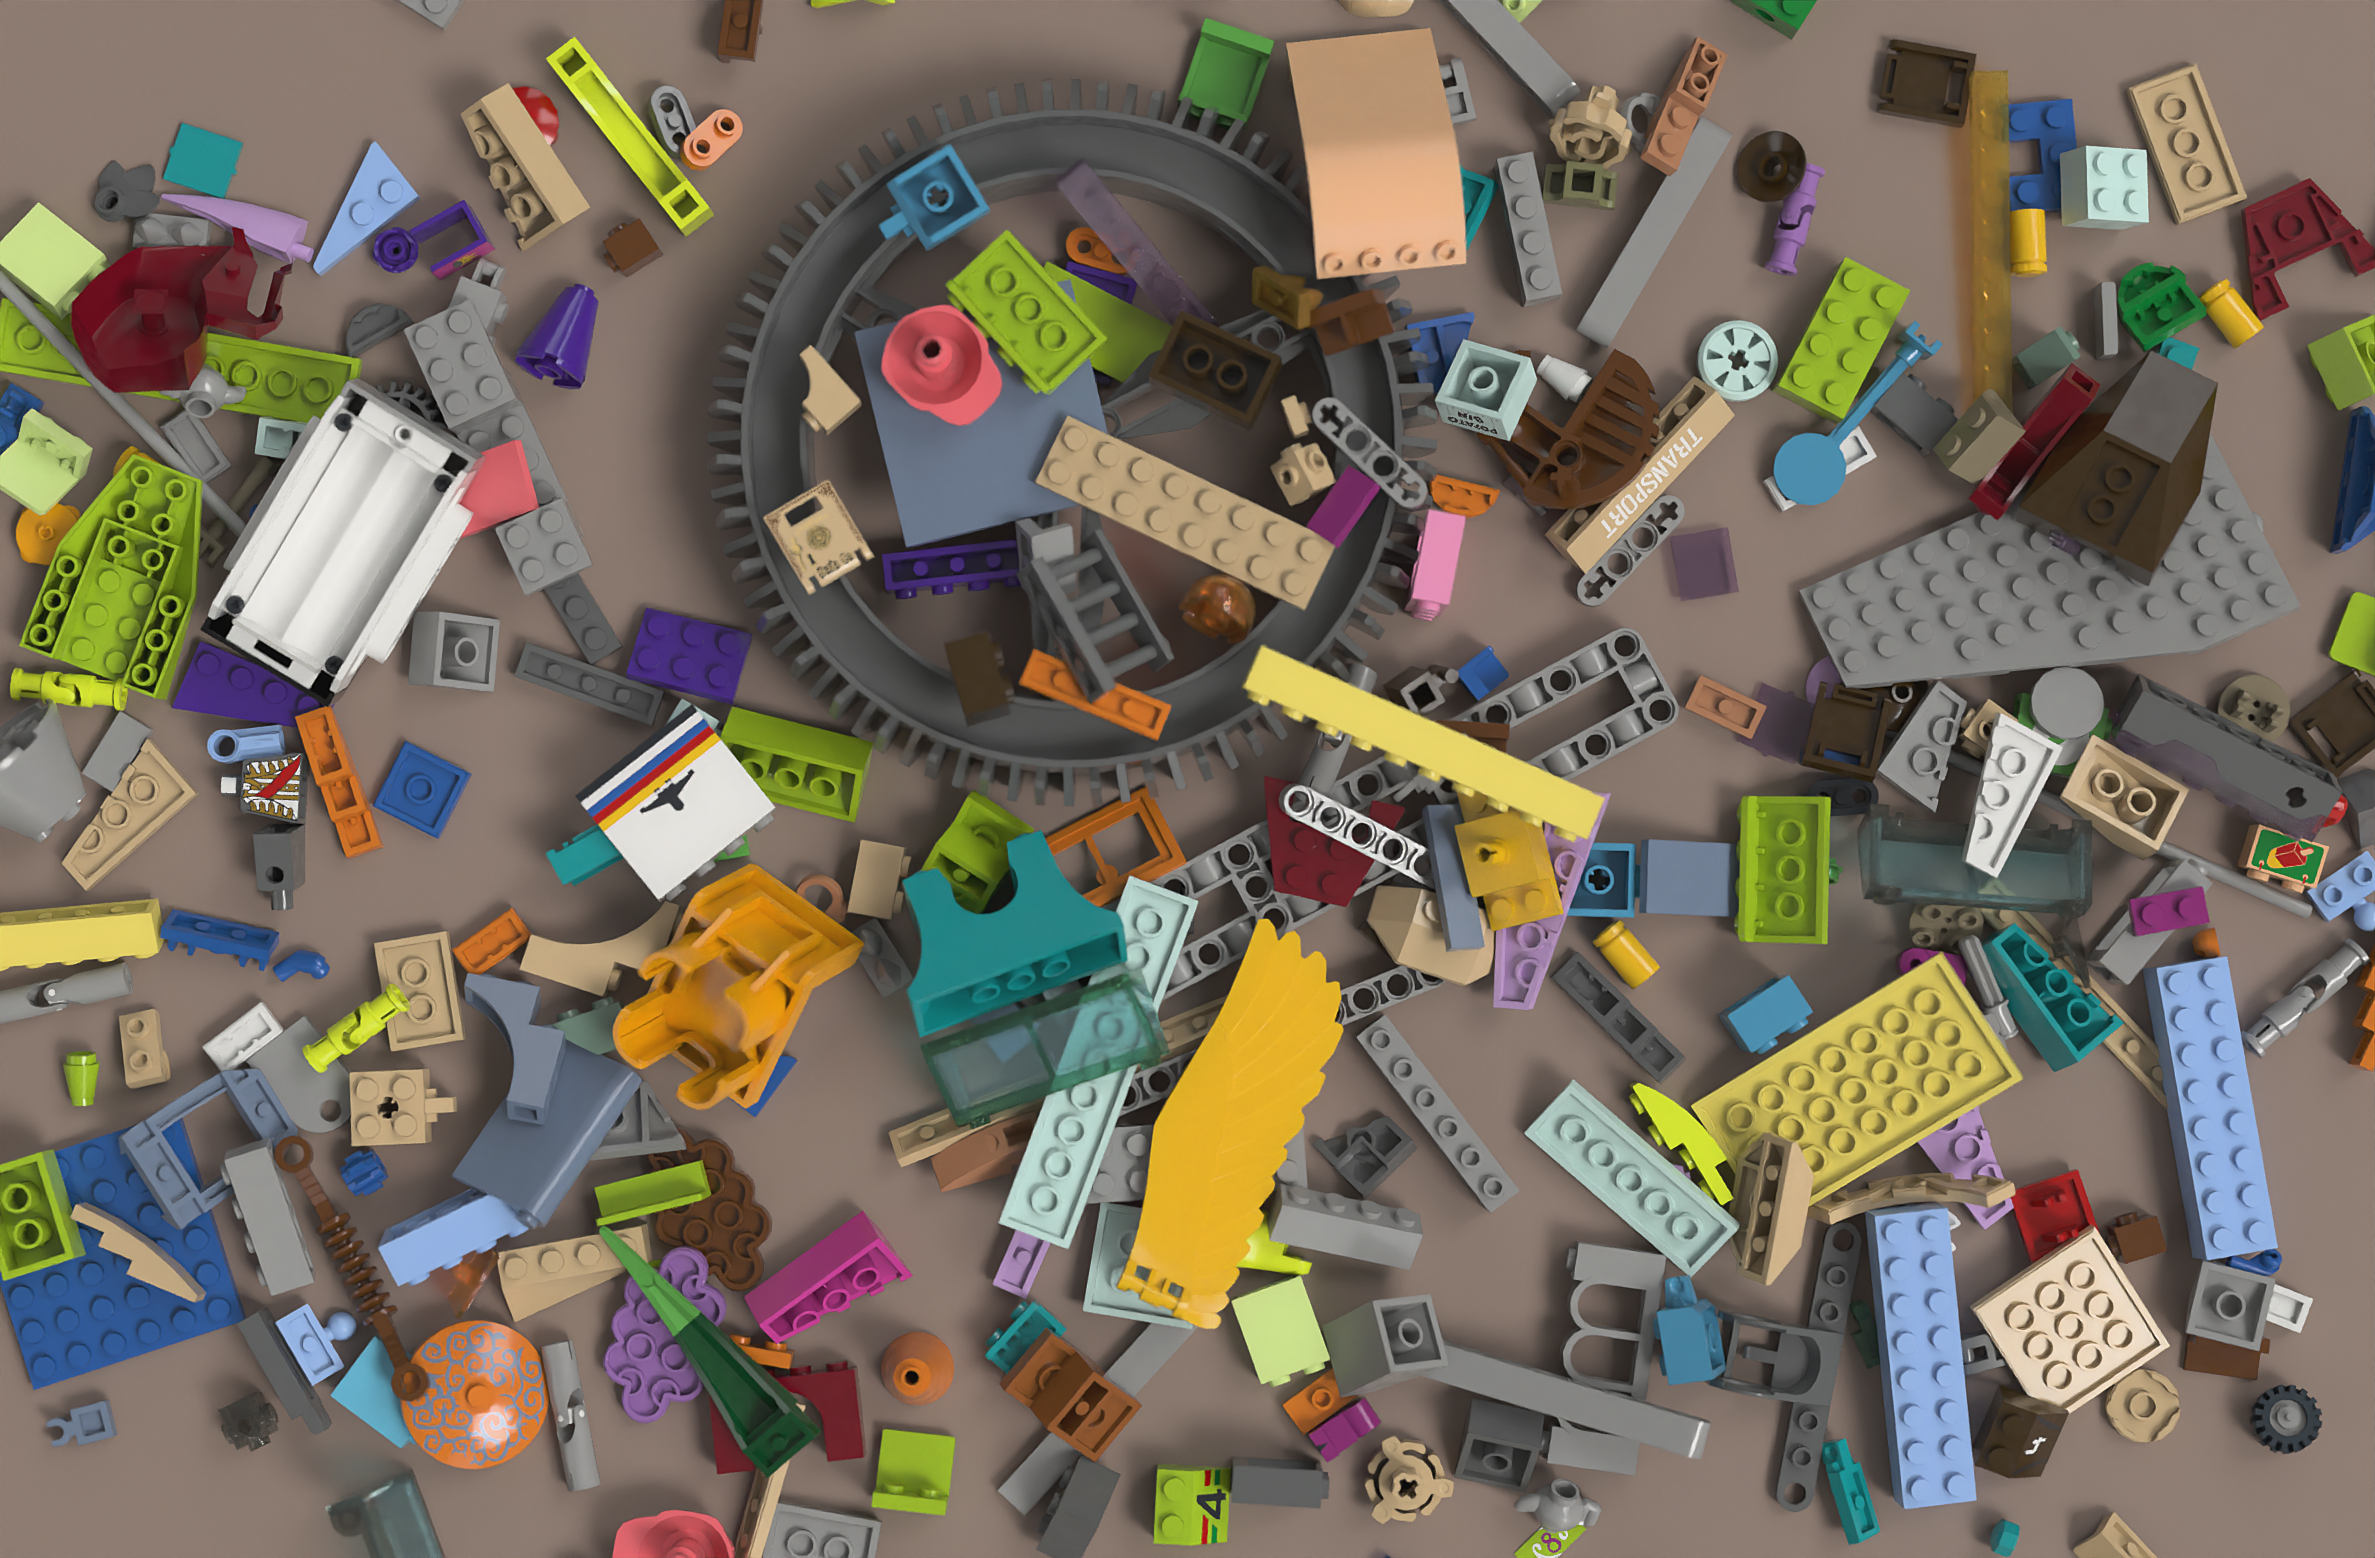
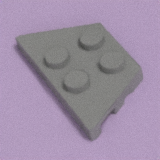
(640, 1129)

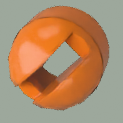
(2206, 943)

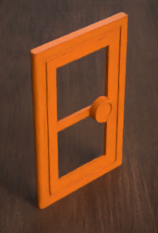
(1107, 875)

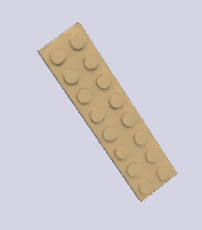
(1185, 513)

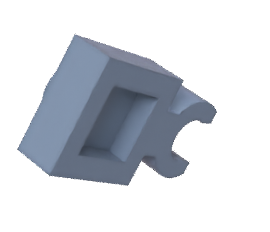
(88, 1424)

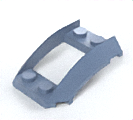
(161, 1167)

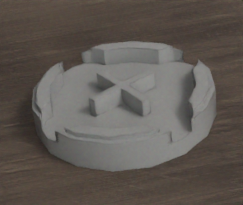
(2066, 703)

